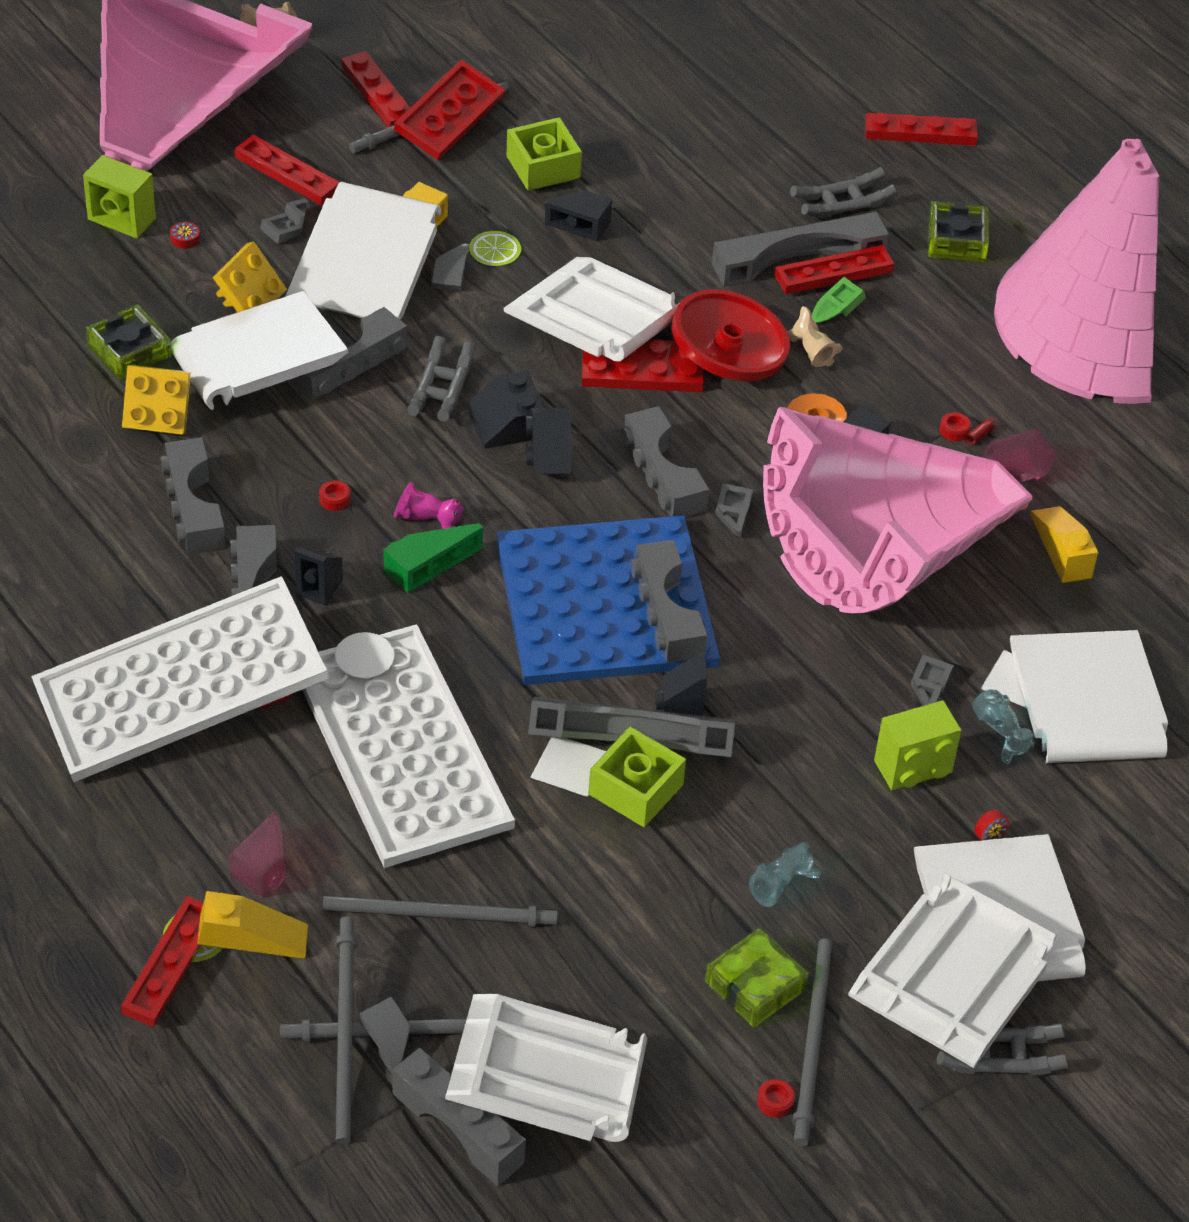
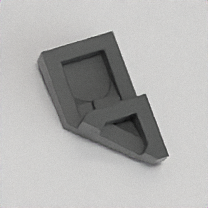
(286, 225)
(450, 269)
(734, 507)
(931, 679)
(388, 1030)

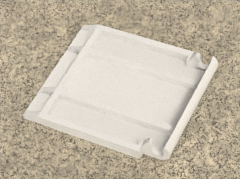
(366, 251)
(596, 308)
(257, 348)
(1091, 696)
(1020, 876)
(956, 969)
(547, 1068)

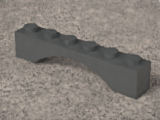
(745, 257)
(255, 556)
(609, 722)

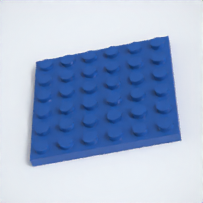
(579, 605)

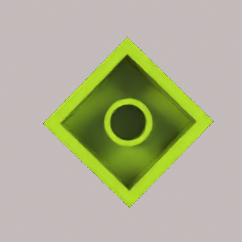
(543, 154)
(119, 196)
(917, 745)
(636, 776)

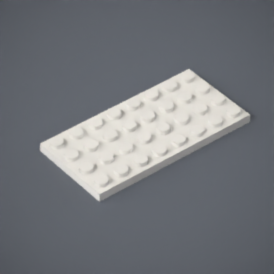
(179, 678)
(407, 754)

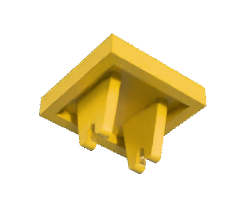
(248, 280)
(156, 399)

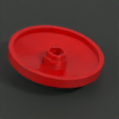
(730, 335)

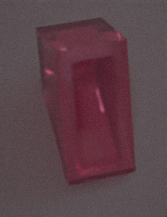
(1023, 455)
(260, 858)

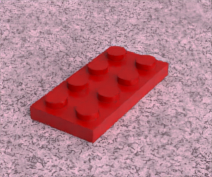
(449, 109)
(650, 367)

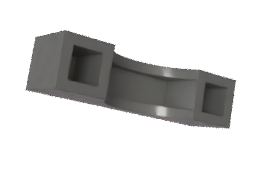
(380, 339)
(678, 488)
(200, 521)
(678, 629)
(486, 1137)

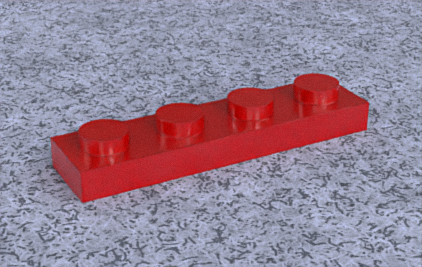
(375, 87)
(921, 129)
(286, 169)
(833, 268)
(165, 966)

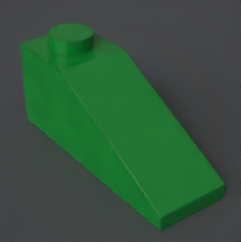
(428, 554)

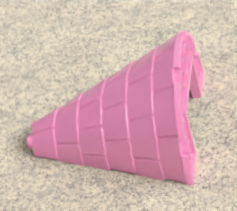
(178, 67)
(1087, 287)
(875, 510)

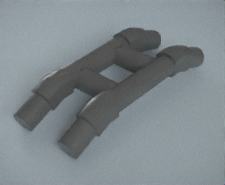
(851, 186)
(434, 370)
(1018, 1063)

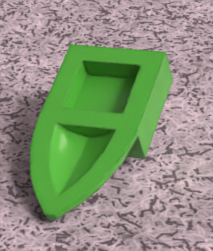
(838, 300)

